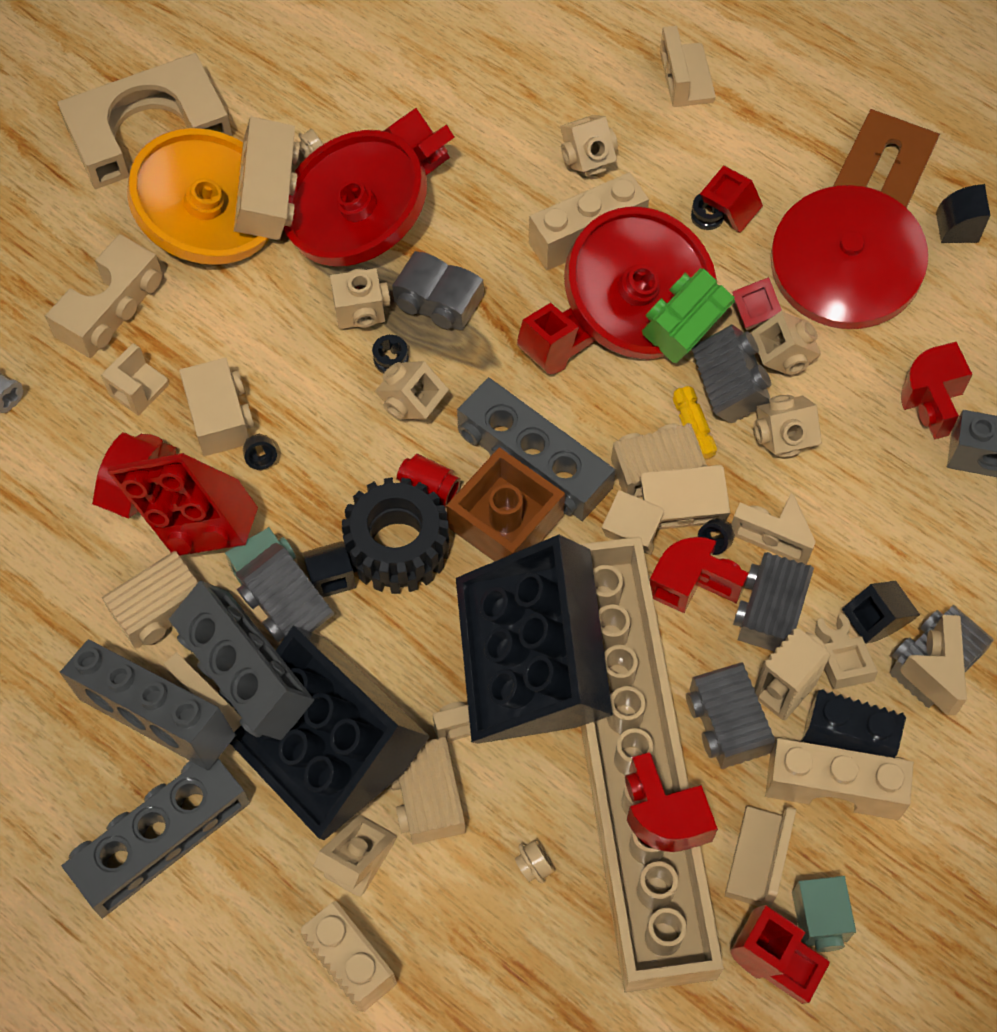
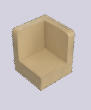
(133, 380)
(633, 518)

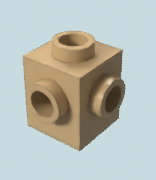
(589, 144)
(359, 298)
(786, 343)
(410, 390)
(787, 425)

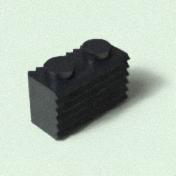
(853, 725)

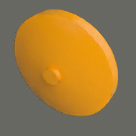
(187, 196)

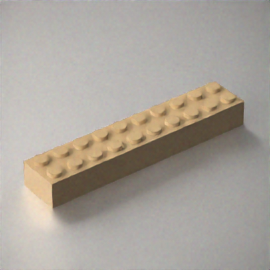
(654, 895)

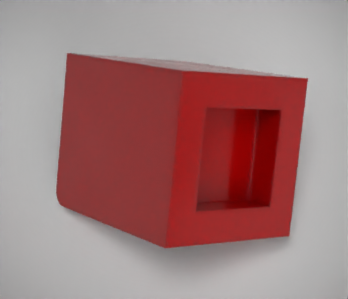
(734, 196)
(757, 303)

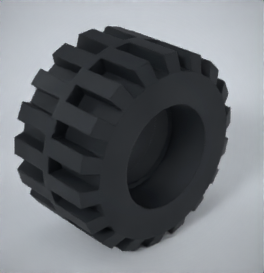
(396, 505)

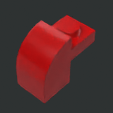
(420, 137)
(552, 338)
(932, 383)
(122, 451)
(691, 565)
(662, 820)
(774, 951)

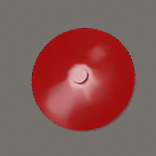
(356, 198)
(849, 257)
(623, 269)

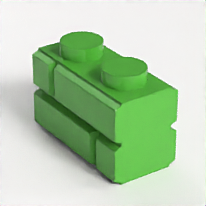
(688, 315)

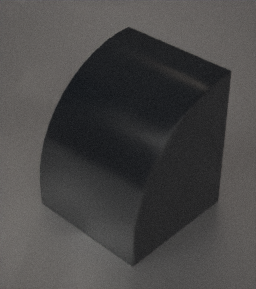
(963, 215)
(330, 569)
(880, 611)

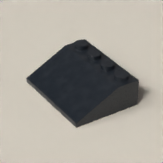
(533, 643)
(341, 747)

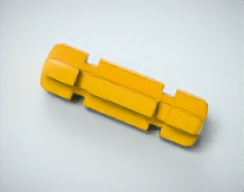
(692, 413)

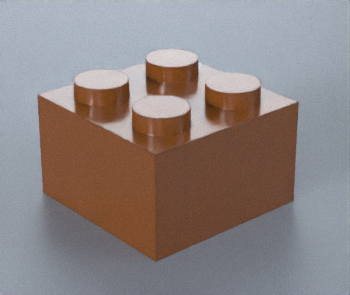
(505, 507)

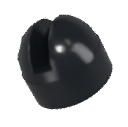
(251, 456)
(723, 540)

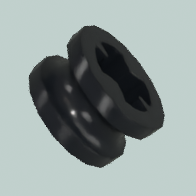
(703, 220)
(395, 345)

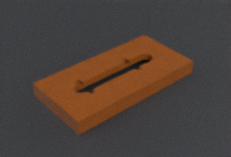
(875, 134)

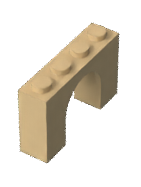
(98, 113)

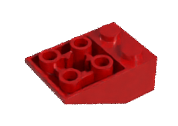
(188, 502)

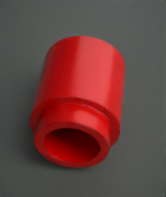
(432, 474)

